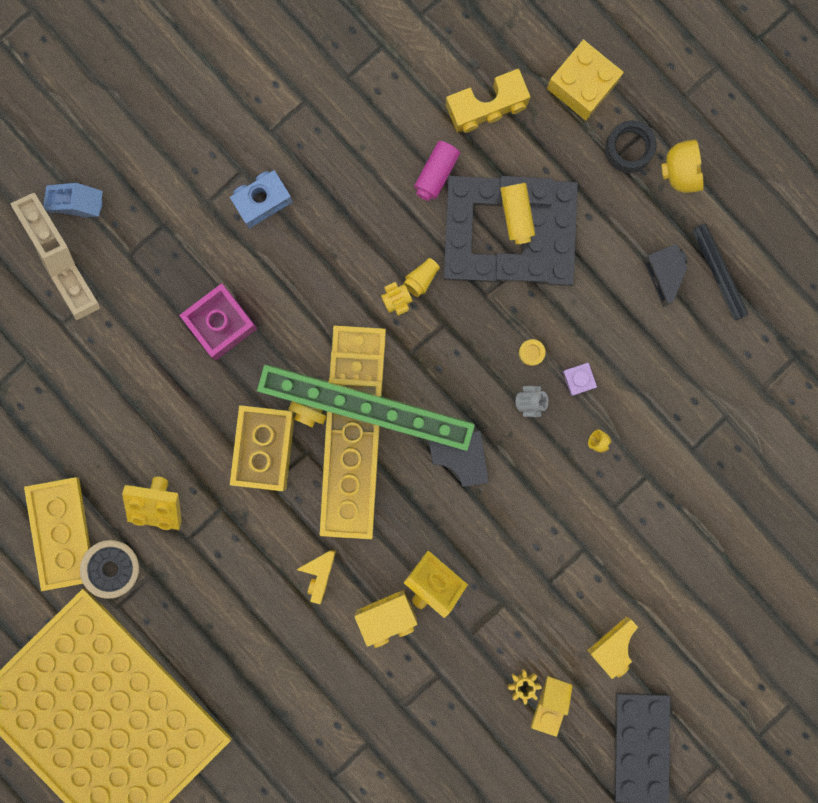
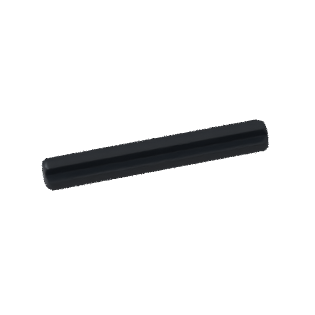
(720, 271)

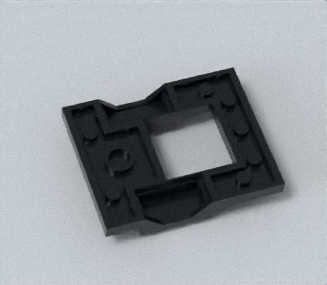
(543, 260)

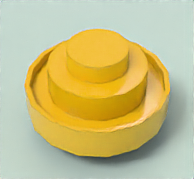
(307, 414)

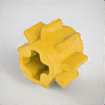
(396, 298)
(530, 691)

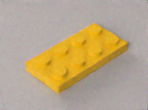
(58, 531)

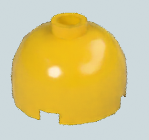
(684, 167)

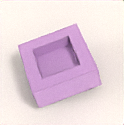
(579, 379)

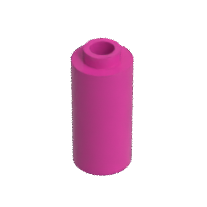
(436, 171)

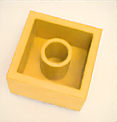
(584, 80)
(386, 618)

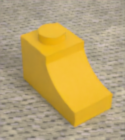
(612, 648)

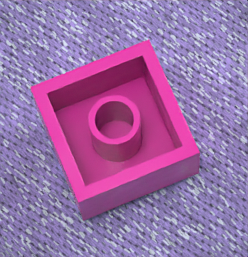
(218, 322)

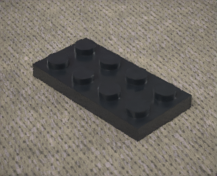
(642, 748)

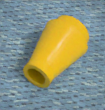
(420, 278)

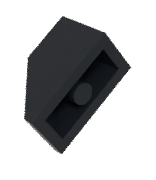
(666, 272)

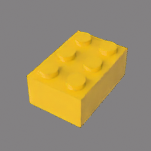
(262, 448)

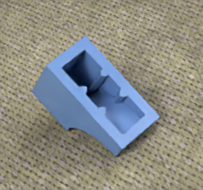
(73, 200)

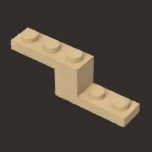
(55, 256)

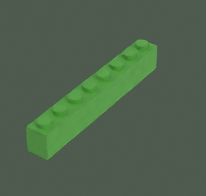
(366, 407)

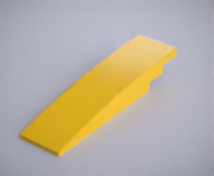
(352, 443)

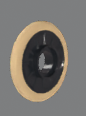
(93, 562)

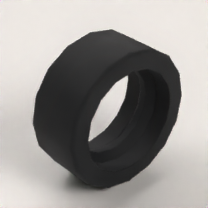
(640, 129)

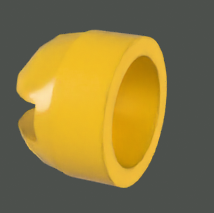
(594, 443)

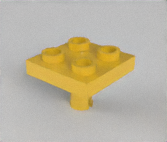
(152, 505)

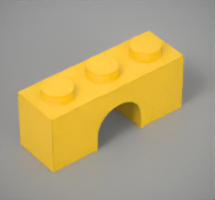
(468, 112)

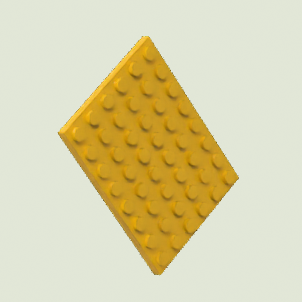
(102, 713)

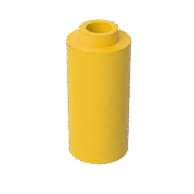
(518, 213)

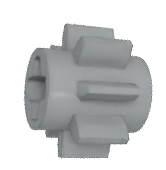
(532, 401)

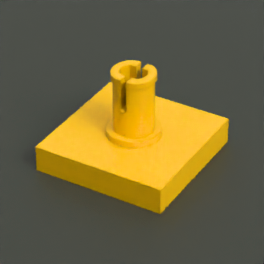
(435, 585)

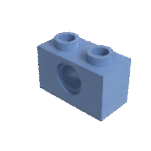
(255, 212)

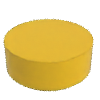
(532, 352)

